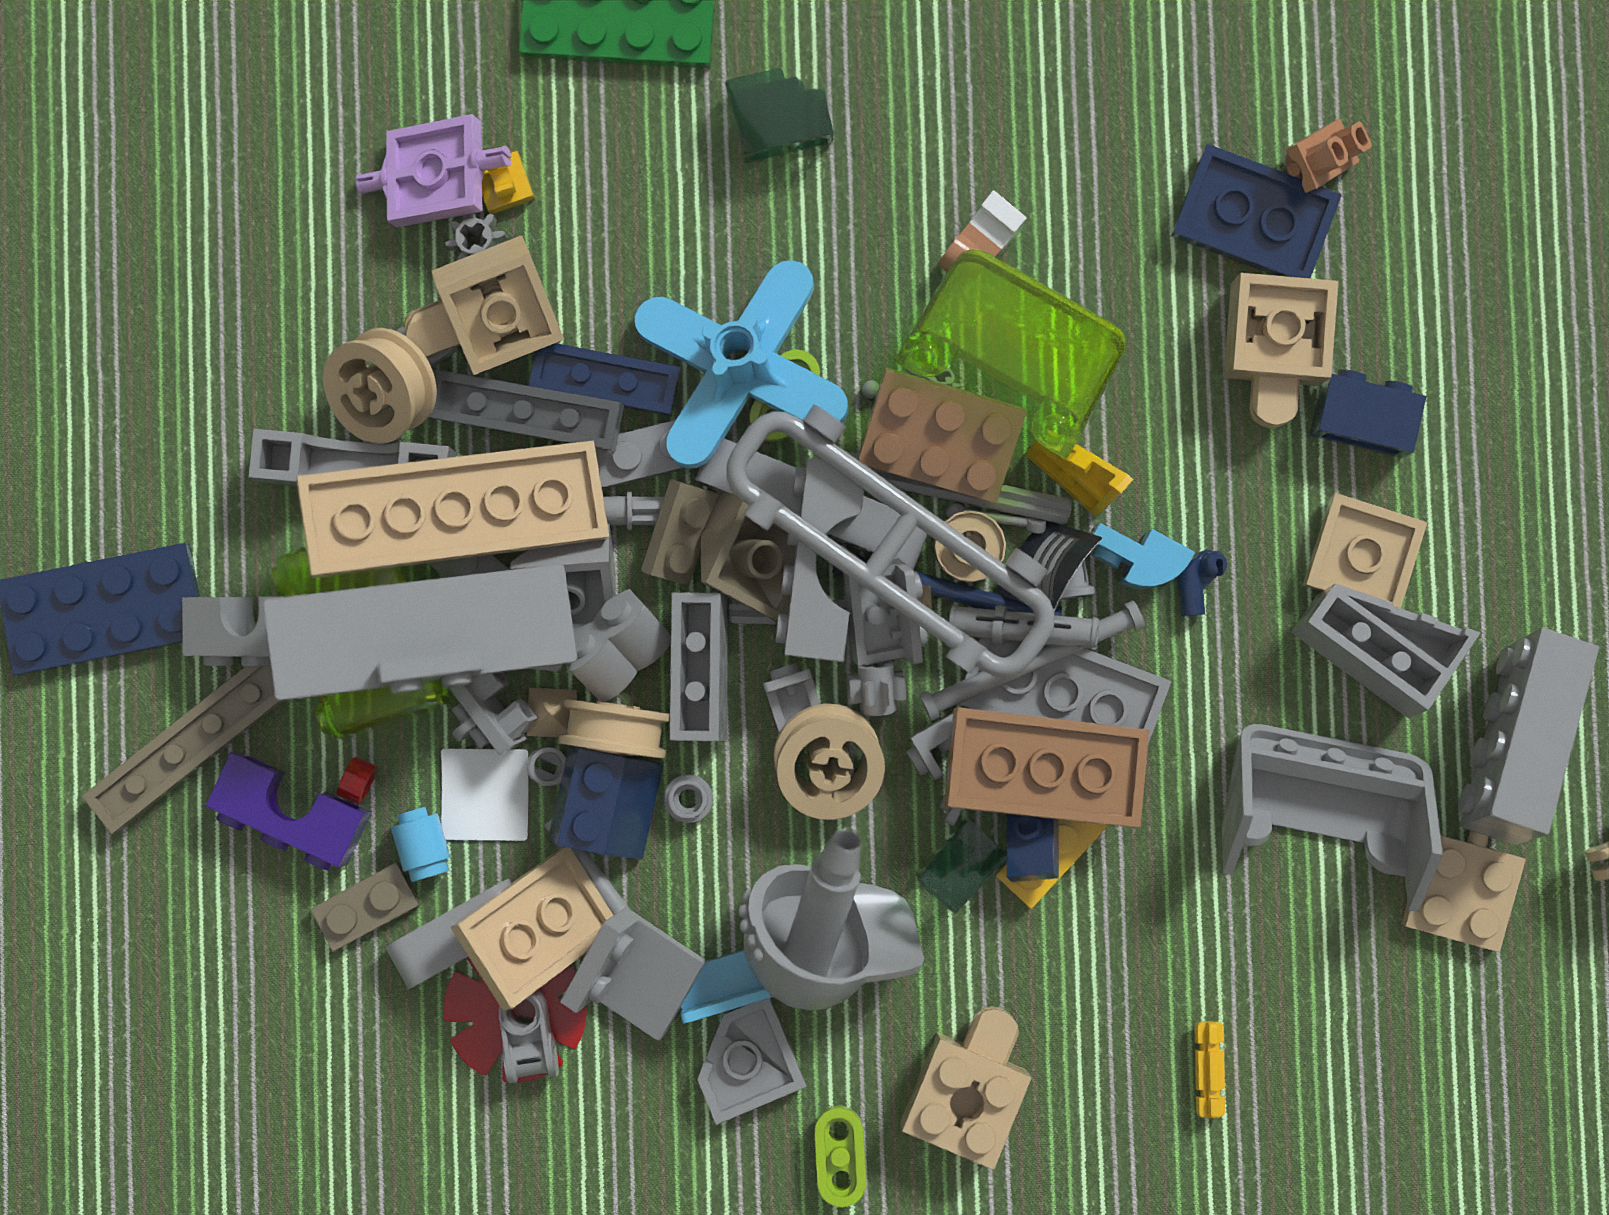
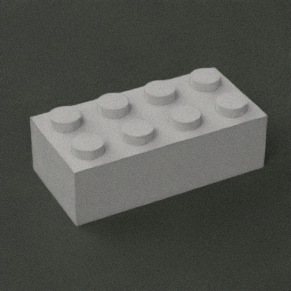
(1527, 736)

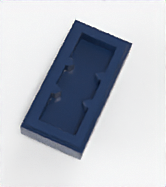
(1032, 848)

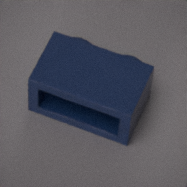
(1368, 414)

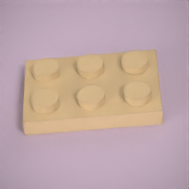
(533, 927)

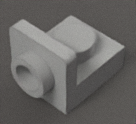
(933, 735)

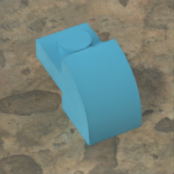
(1148, 563)

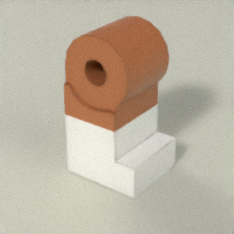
(988, 230)

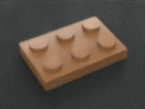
(941, 435)

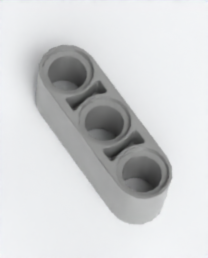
(434, 944)

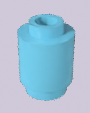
(421, 844)

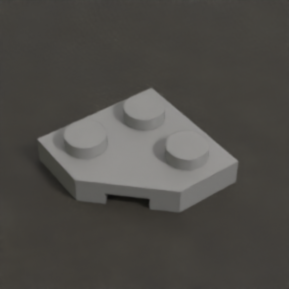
(748, 1062)

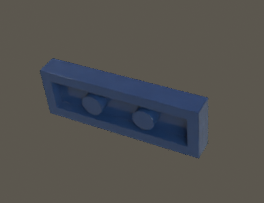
(606, 376)

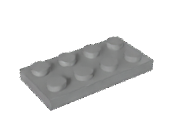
(1077, 689)

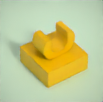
(506, 186)

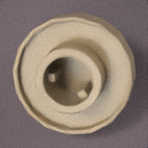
(980, 530)

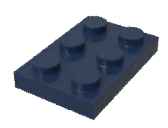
(1255, 214)

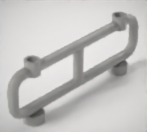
(819, 434)

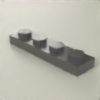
(526, 410)

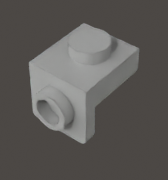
(790, 692)

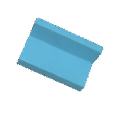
(722, 986)

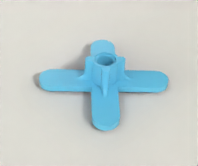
(731, 382)

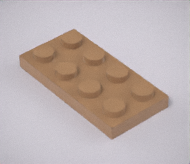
(1046, 768)

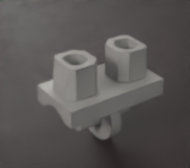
(486, 718)

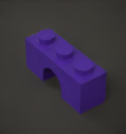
(249, 797)

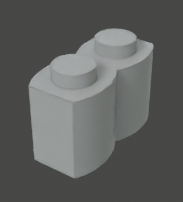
(617, 645)

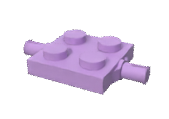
(433, 170)

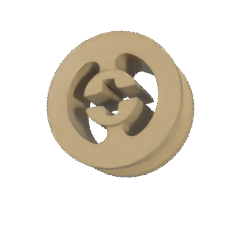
(363, 392)
(614, 728)
(831, 789)

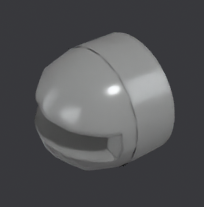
(550, 756)

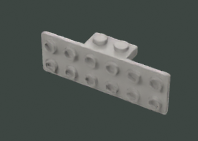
(419, 632)

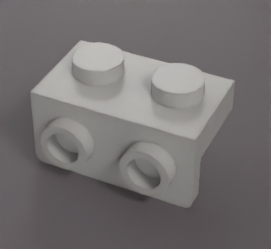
(876, 627)

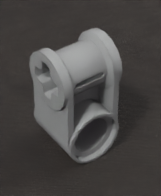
(530, 1044)

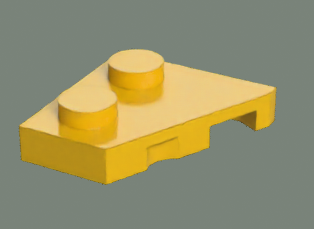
(1082, 476)

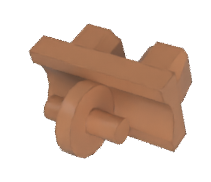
(1326, 153)

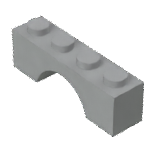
(284, 455)
(813, 622)

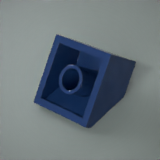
(605, 803)

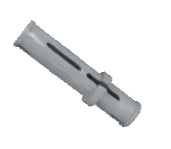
(1014, 626)

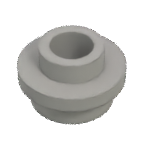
(673, 803)

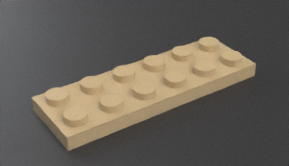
(451, 508)

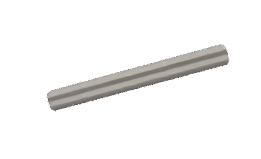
(1010, 500)

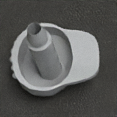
(824, 934)

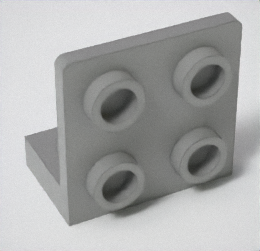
(635, 973)

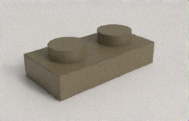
(678, 532)
(365, 906)

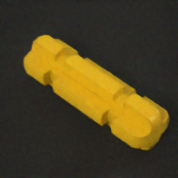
(1209, 1069)

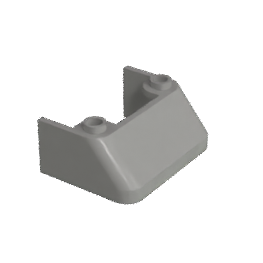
(1338, 793)

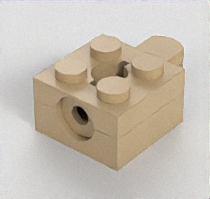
(486, 324)
(1279, 340)
(969, 1090)

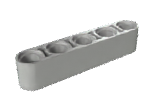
(777, 479)

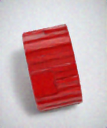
(357, 780)

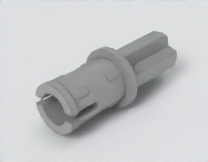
(632, 510)

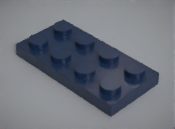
(97, 608)

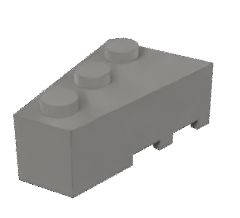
(1384, 647)

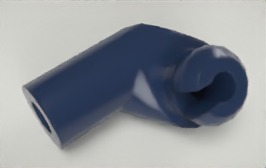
(1197, 576)

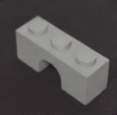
(225, 629)

